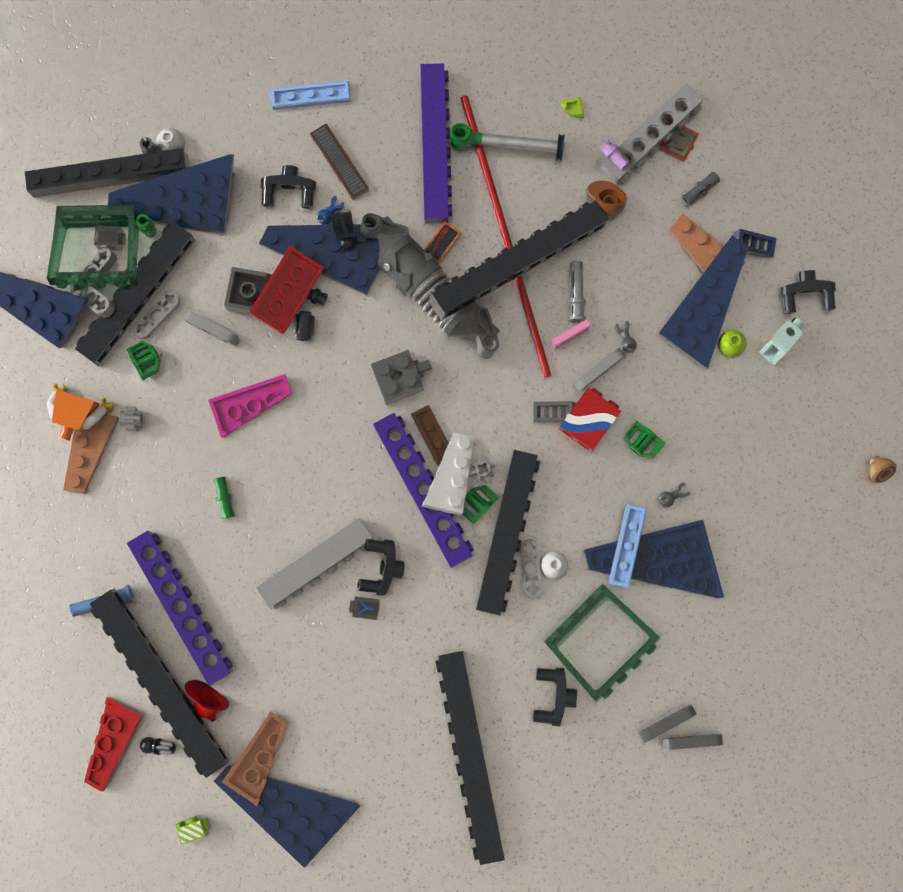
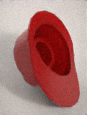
(207, 701)

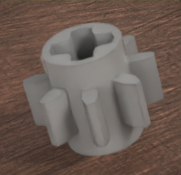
(131, 418)
(488, 467)

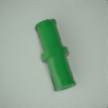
(146, 225)
(223, 497)

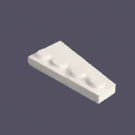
(451, 479)

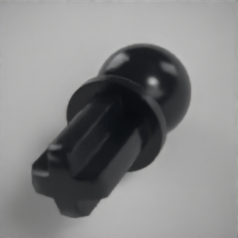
(157, 746)

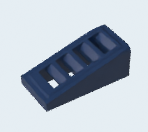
(745, 235)

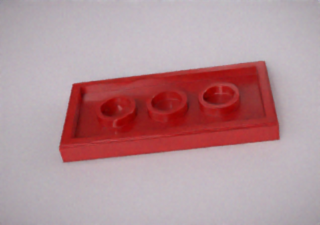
(286, 290)

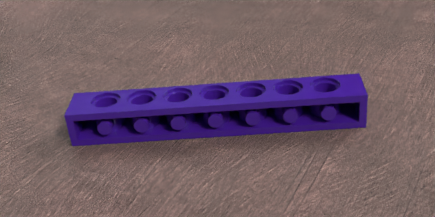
(384, 428)
(139, 548)

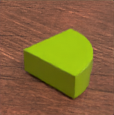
(573, 107)

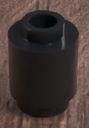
(304, 326)

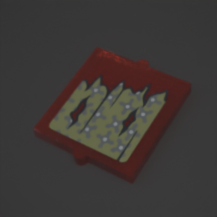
(680, 143)

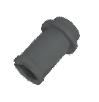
(148, 144)

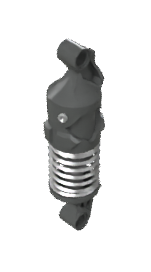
(418, 274)

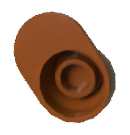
(608, 196)

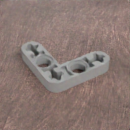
(89, 290)

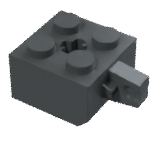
(239, 283)
(410, 380)

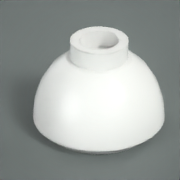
(169, 139)
(554, 565)

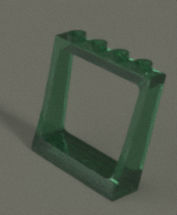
(86, 217)
(577, 618)

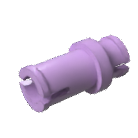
(614, 154)

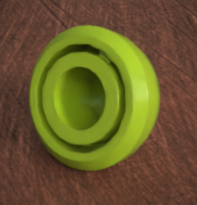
(732, 343)

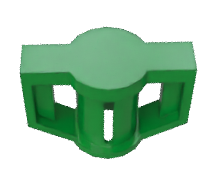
(144, 359)
(643, 441)
(478, 503)

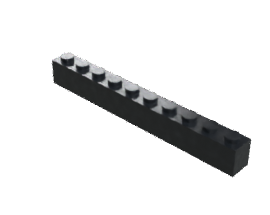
(517, 260)
(159, 682)
(471, 758)

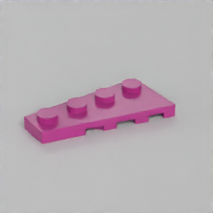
(242, 405)

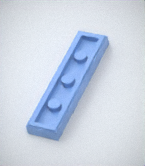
(310, 94)
(627, 546)

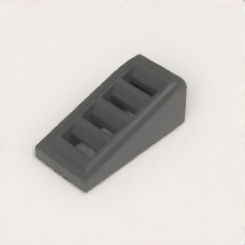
(554, 404)

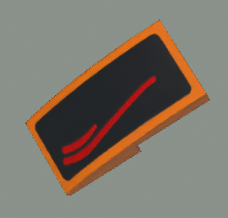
(443, 241)

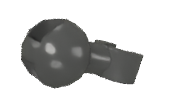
(627, 342)
(669, 497)

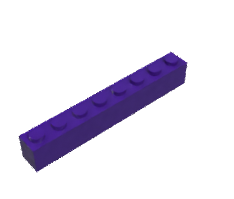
(434, 143)

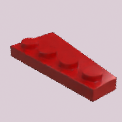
(113, 738)

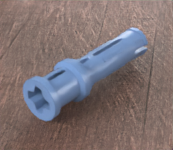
(84, 606)

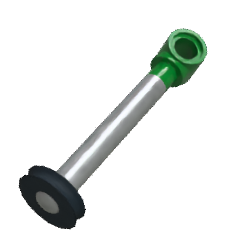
(471, 137)

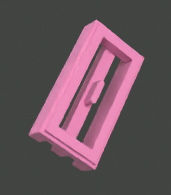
(570, 334)

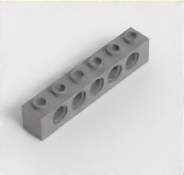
(684, 97)

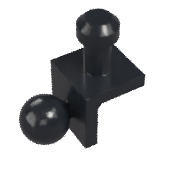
(343, 229)

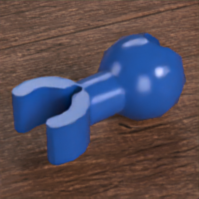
(325, 214)

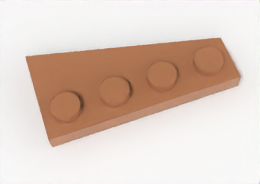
(696, 241)
(85, 453)
(254, 763)

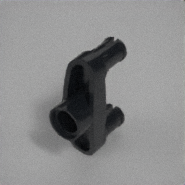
(288, 180)
(808, 283)
(388, 568)
(564, 696)

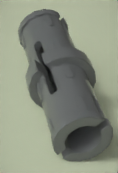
(701, 188)

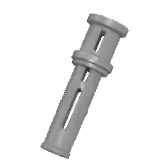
(576, 301)

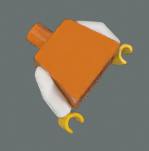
(74, 411)

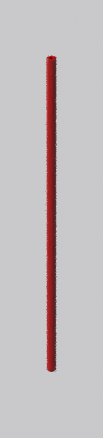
(506, 239)

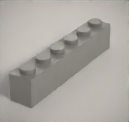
(314, 564)

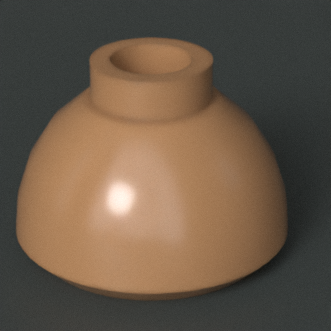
(881, 469)

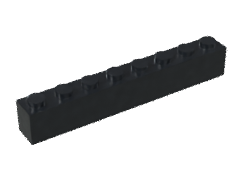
(104, 172)
(131, 299)
(506, 533)

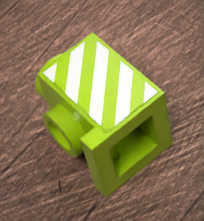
(193, 829)

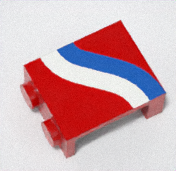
(590, 419)

